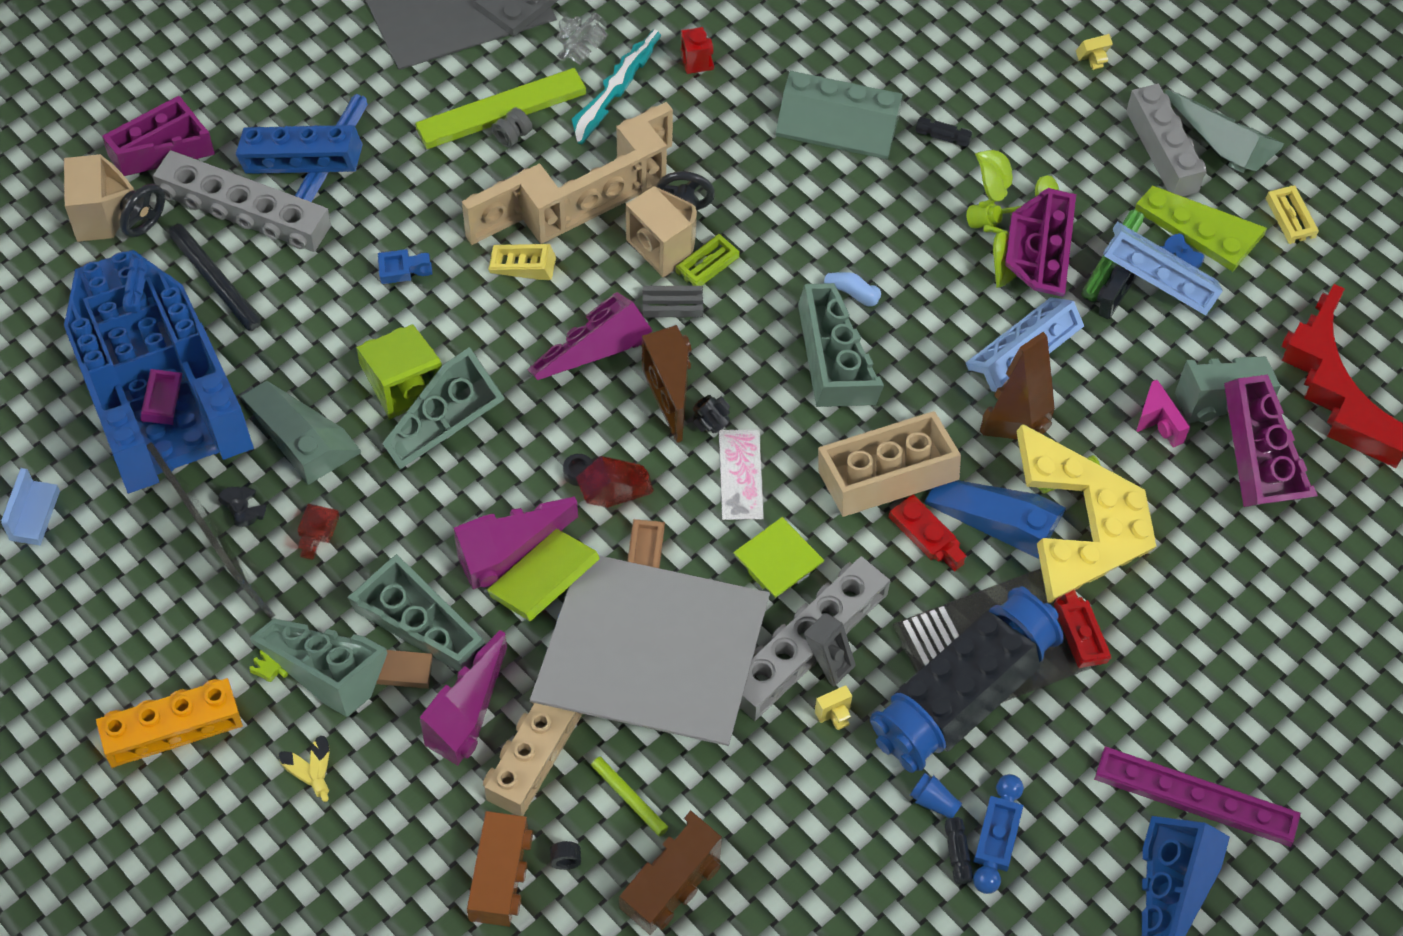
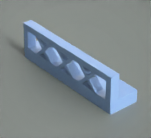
(1163, 269)
(1056, 324)

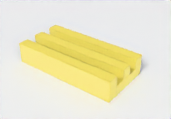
(1287, 217)

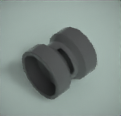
(512, 127)

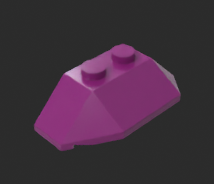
(1042, 241)

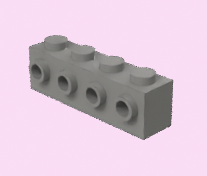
(1166, 140)

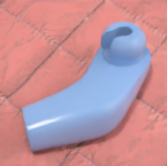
(855, 286)

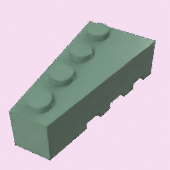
(835, 356)
(414, 612)

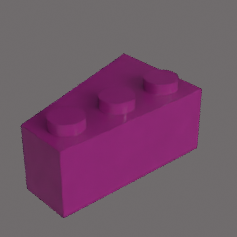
(149, 138)

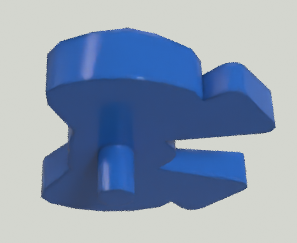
(1177, 246)

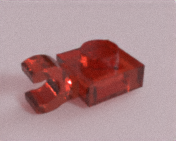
(316, 526)

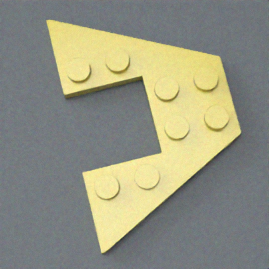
(1115, 511)

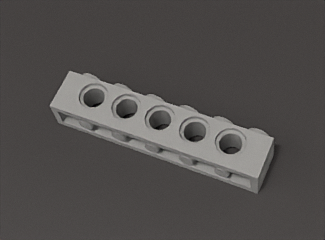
(242, 201)
(859, 578)

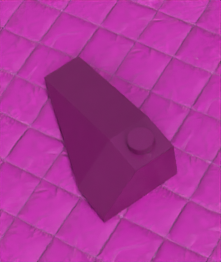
(610, 330)
(493, 546)
(457, 713)

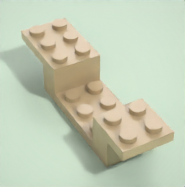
(555, 210)

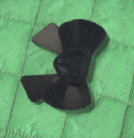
(237, 502)

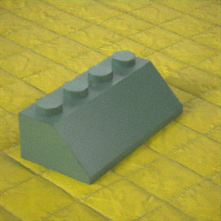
(839, 114)

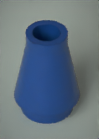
(935, 796)

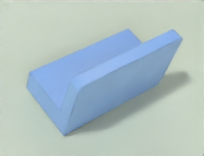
(29, 509)

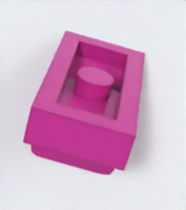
(1162, 411)

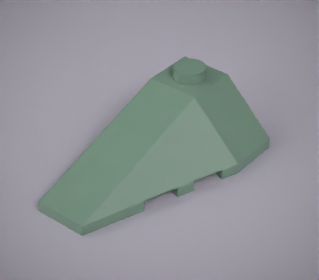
(1236, 142)
(448, 403)
(328, 665)

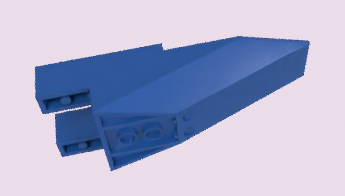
(116, 362)

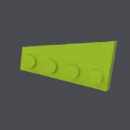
(1209, 230)

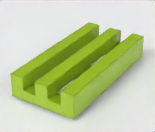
(711, 264)

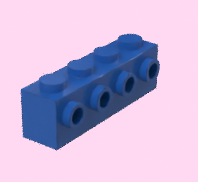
(299, 149)

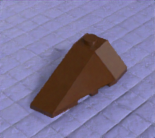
(1026, 394)

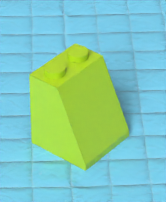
(398, 368)

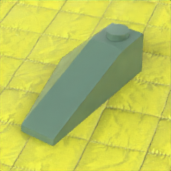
(302, 434)

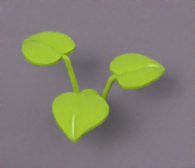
(996, 179)

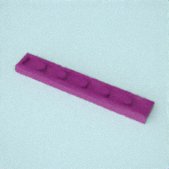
(1198, 796)

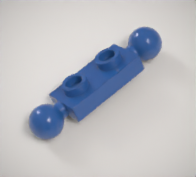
(998, 834)

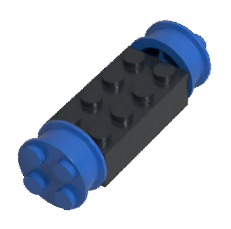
(967, 679)

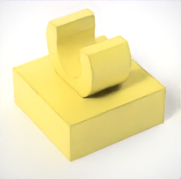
(1095, 50)
(835, 706)

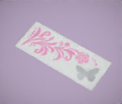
(741, 474)

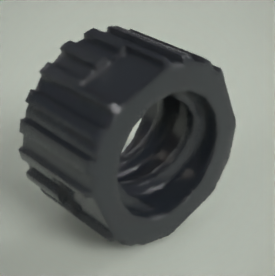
(565, 855)

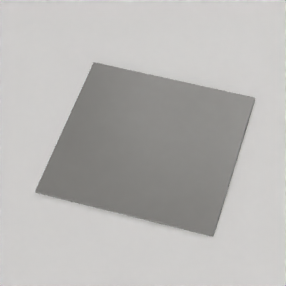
(653, 649)

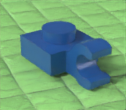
(398, 266)

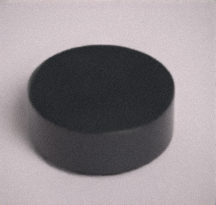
(574, 466)

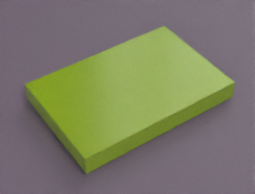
(543, 574)

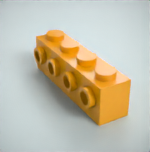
(168, 722)

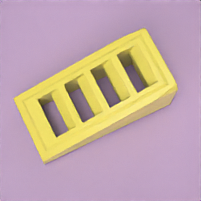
(539, 268)

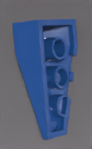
(1002, 513)

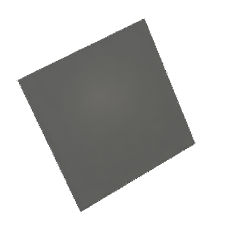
(435, 28)

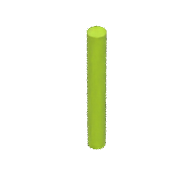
(629, 796)

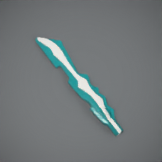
(615, 85)

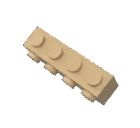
(529, 757)

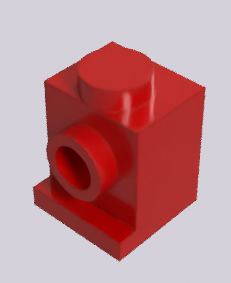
(696, 50)

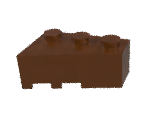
(673, 875)

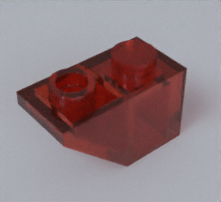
(613, 482)

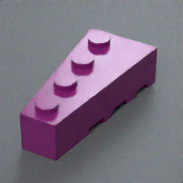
(1263, 444)

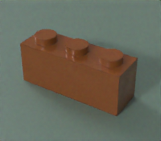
(499, 869)

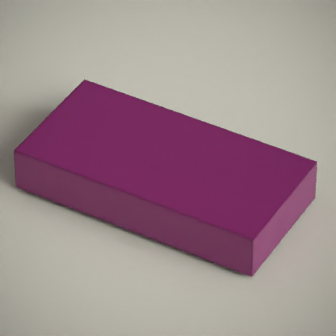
(161, 397)

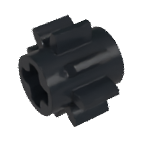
(711, 414)

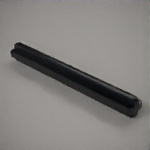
(214, 277)

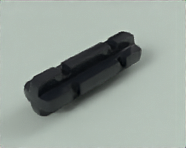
(943, 131)
(958, 850)

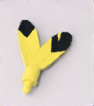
(312, 773)

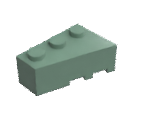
(1202, 385)

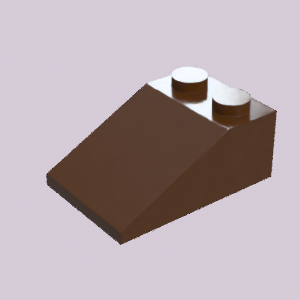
(666, 371)

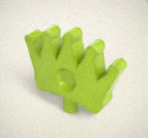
(268, 668)

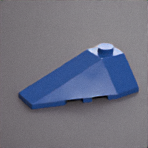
(1181, 870)

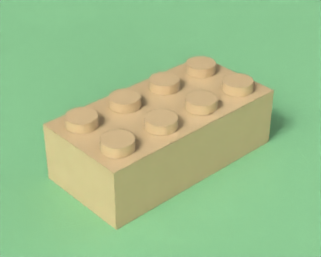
(889, 463)

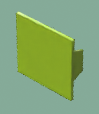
(778, 557)

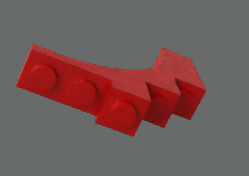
(1353, 416)

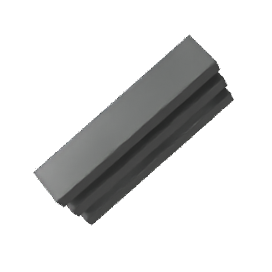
(672, 297)

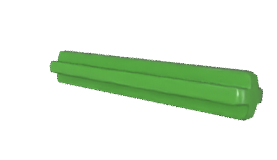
(1106, 266)

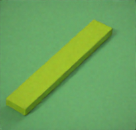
(485, 112)

